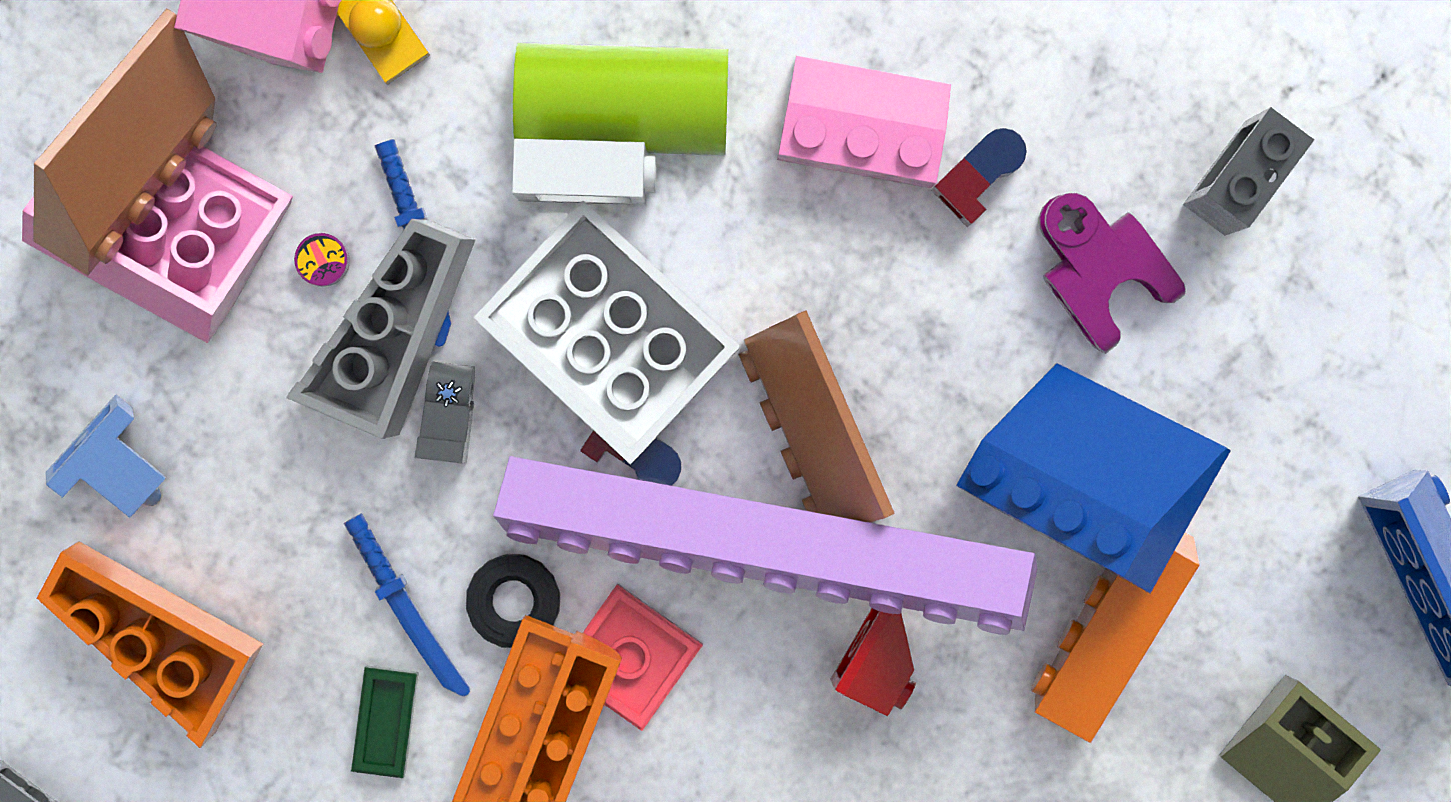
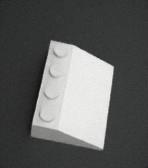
(607, 332)

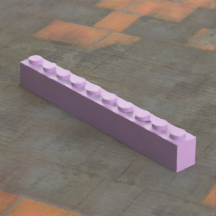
(768, 544)

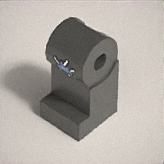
(447, 413)

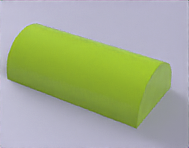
(623, 94)

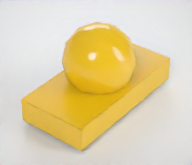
(383, 36)

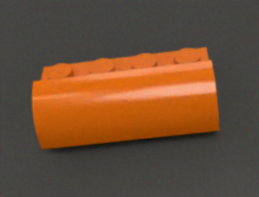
(539, 717)

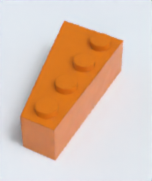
(153, 637)
(1108, 644)

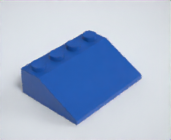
(1096, 474)
(1417, 540)

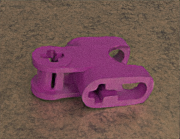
(1099, 260)

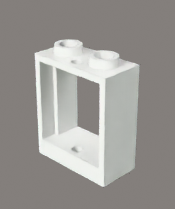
(582, 171)

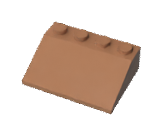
(122, 148)
(815, 421)

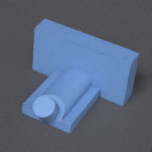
(107, 462)

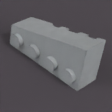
(387, 335)

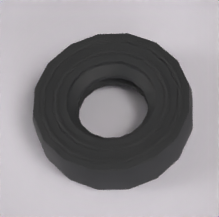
(500, 570)

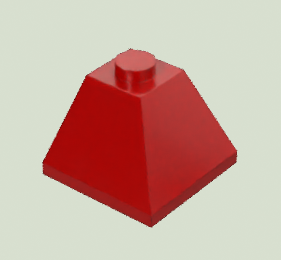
(877, 664)

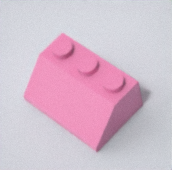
(865, 122)

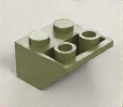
(1299, 747)

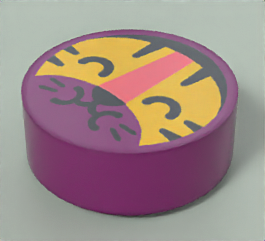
(321, 259)

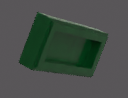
(384, 721)

